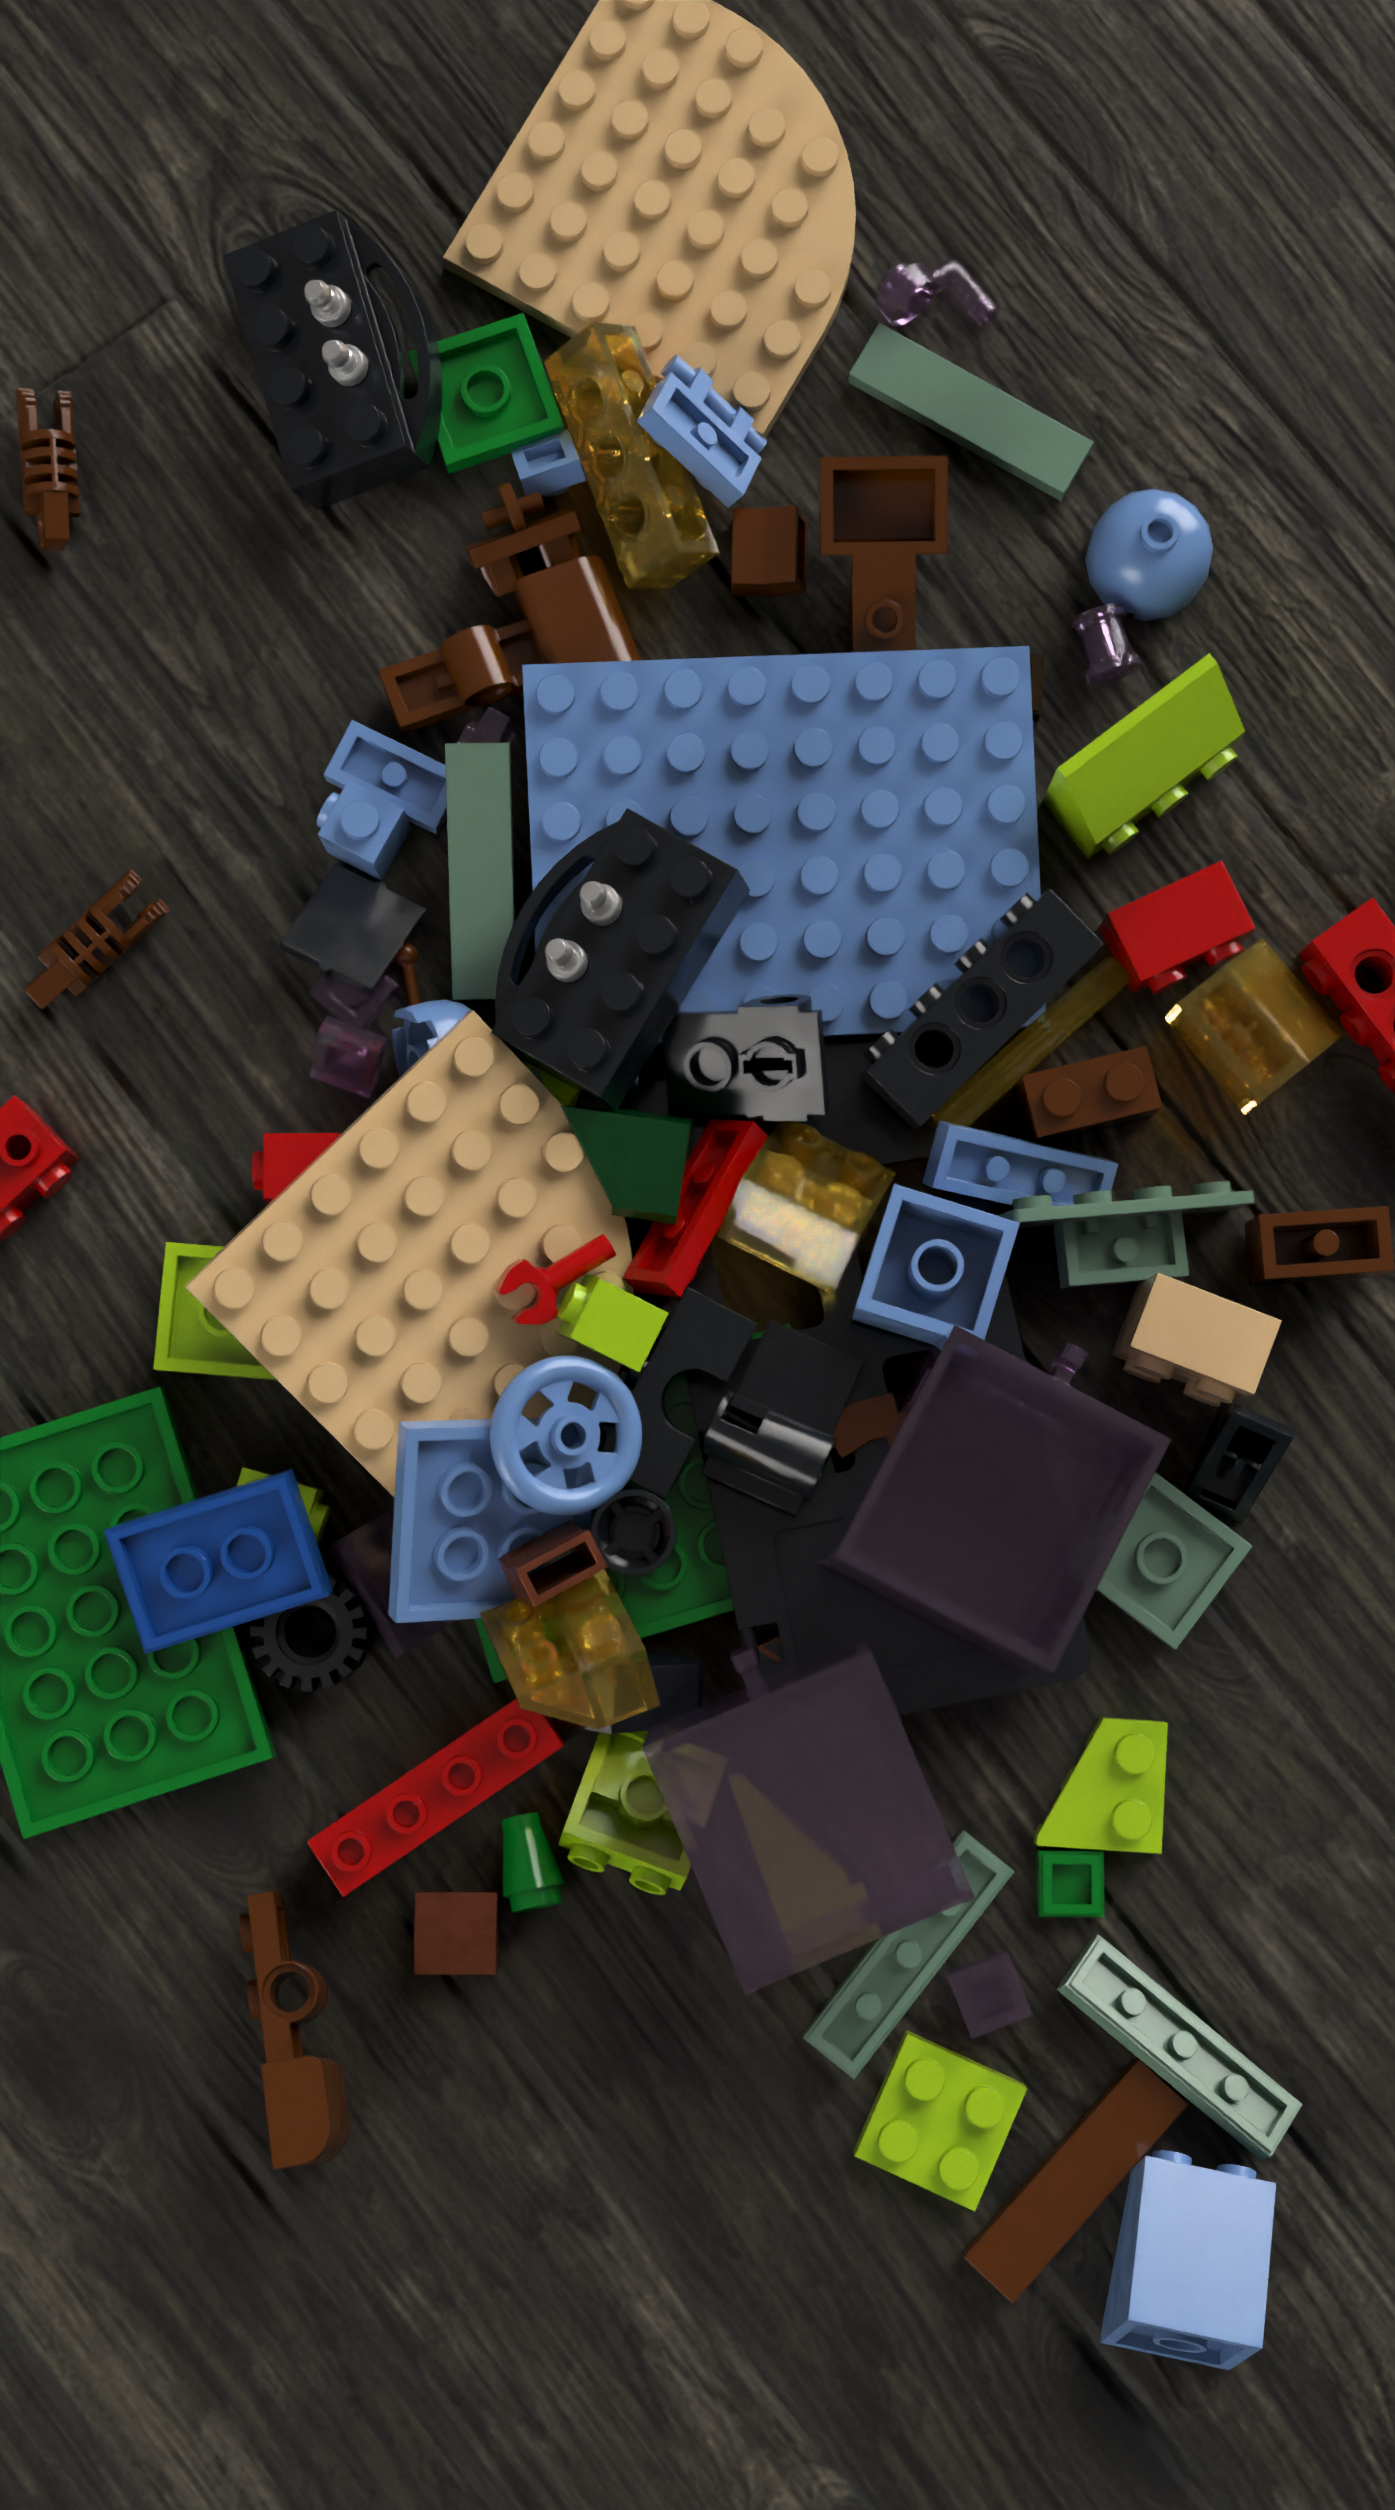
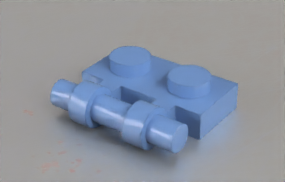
(703, 430)

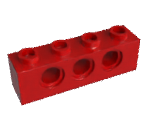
(1330, 964)
(434, 1794)

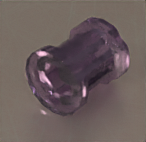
(1105, 643)

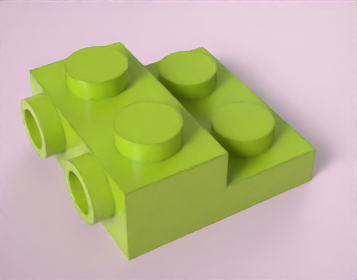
(624, 1819)

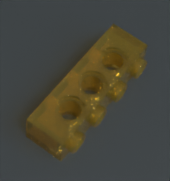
(636, 483)

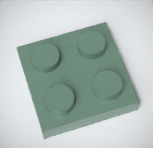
(1170, 1562)

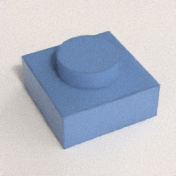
(548, 465)

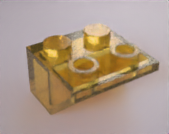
(1253, 1025)
(806, 1204)
(574, 1655)

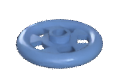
(513, 1432)

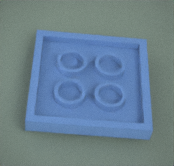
(461, 1518)

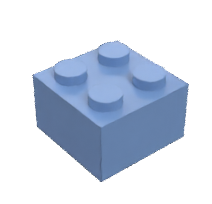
(934, 1267)

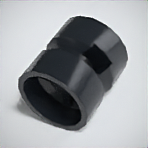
(634, 1532)

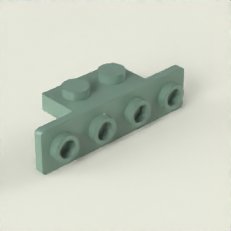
(1126, 1239)

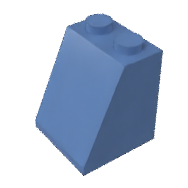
(1191, 2262)

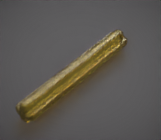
(1034, 1044)

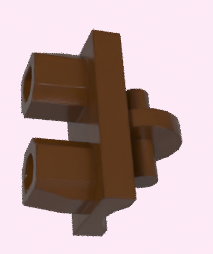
(498, 552)

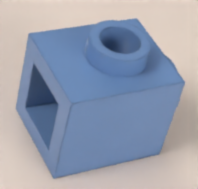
(363, 829)

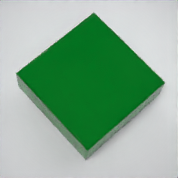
(1070, 1882)

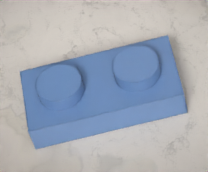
(393, 773)

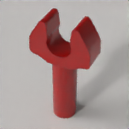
(552, 1278)

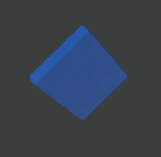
(218, 1561)

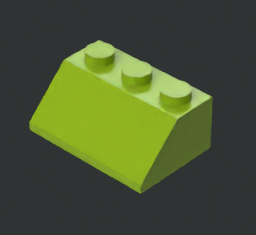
(1146, 760)

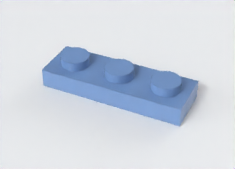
(1011, 1168)

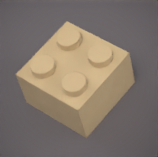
(1195, 1340)

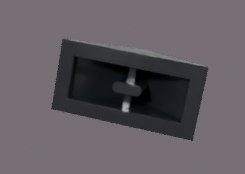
(1237, 1461)

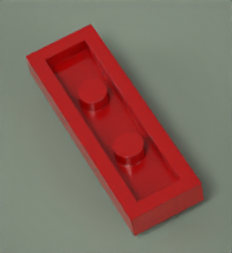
(711, 1177)

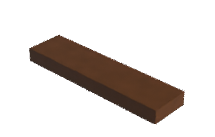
(1074, 2179)

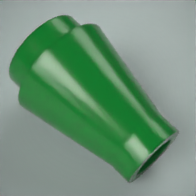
(529, 1866)

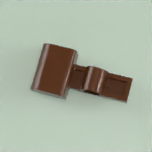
(882, 517)
(565, 617)
(301, 2093)

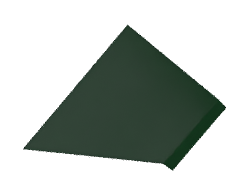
(635, 1158)

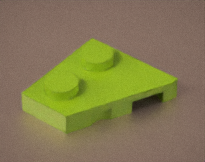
(1112, 1791)

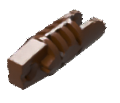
(48, 468)
(91, 943)

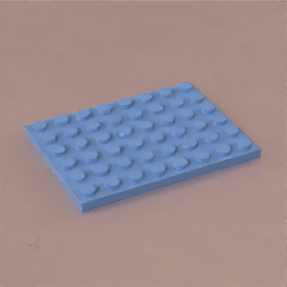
(853, 791)

